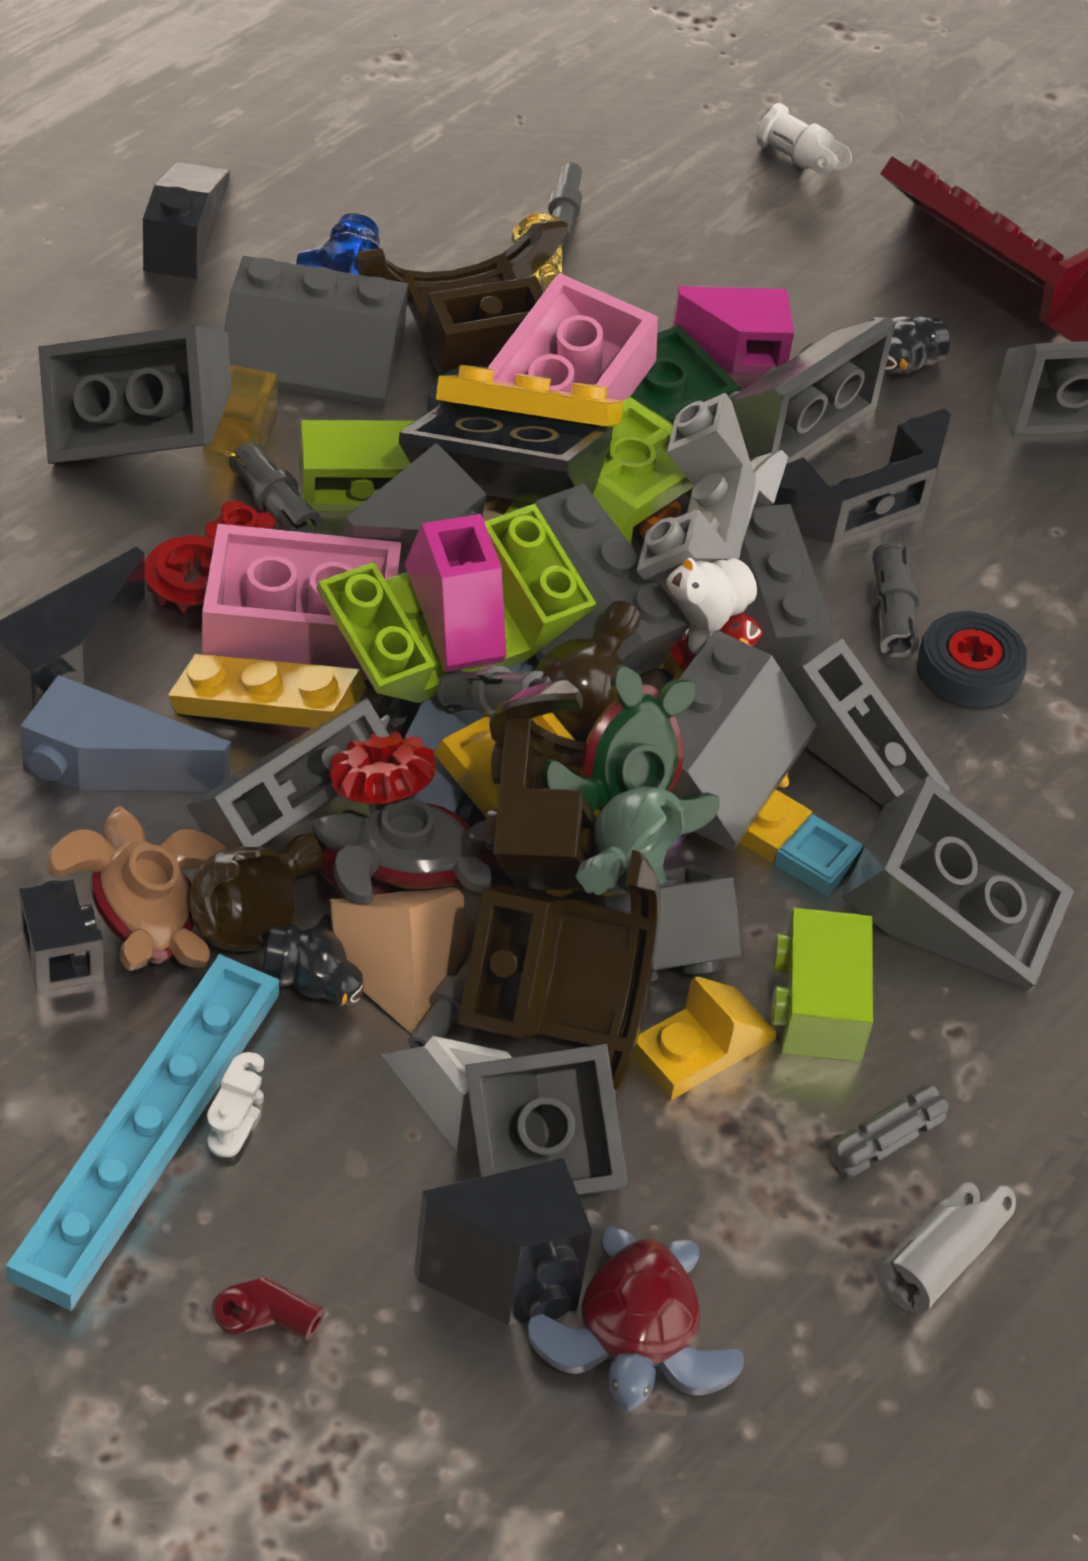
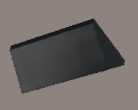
(512, 451)

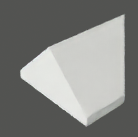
(439, 1083)

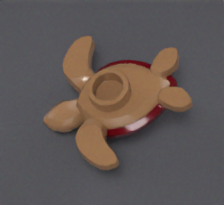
(140, 886)

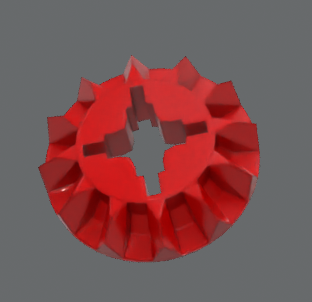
(173, 562)
(382, 769)

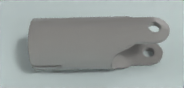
(944, 1246)

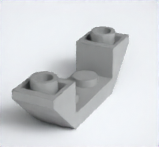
(715, 460)

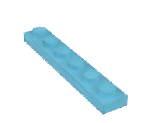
(142, 1133)

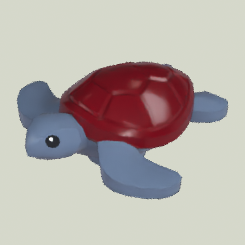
(641, 1317)

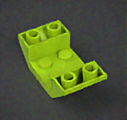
(637, 470)
(391, 635)

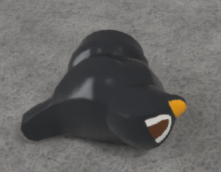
(916, 344)
(313, 963)

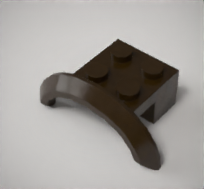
(474, 308)
(537, 830)
(565, 966)

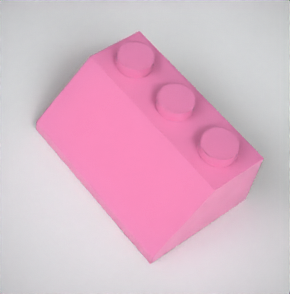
(581, 338)
(266, 599)

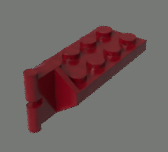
(1063, 280)

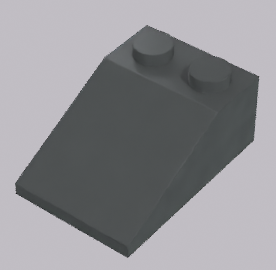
(957, 887)

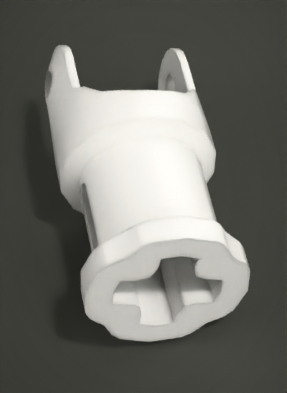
(805, 143)

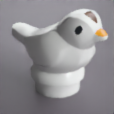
(710, 595)

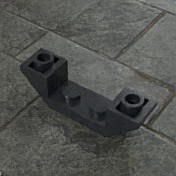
(872, 498)

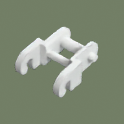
(232, 1110)

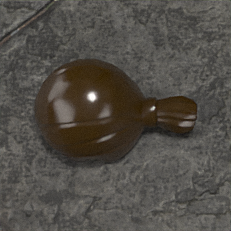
(590, 666)
(248, 890)

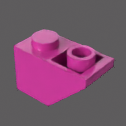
(738, 326)
(459, 591)

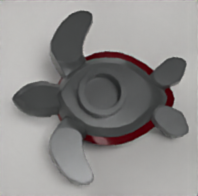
(405, 847)

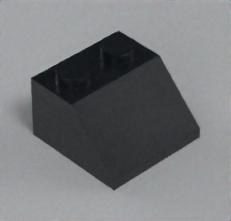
(506, 1242)

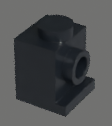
(60, 937)

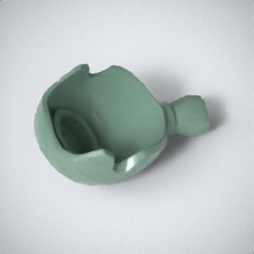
(634, 820)

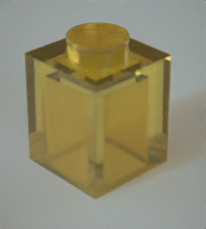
(248, 413)

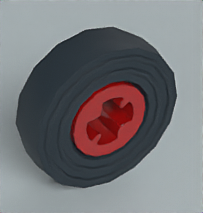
(948, 664)

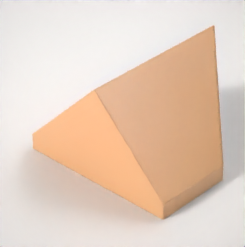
(403, 946)

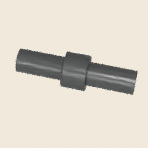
(566, 197)
(444, 1009)

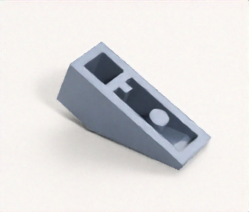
(116, 746)

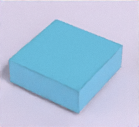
(819, 855)

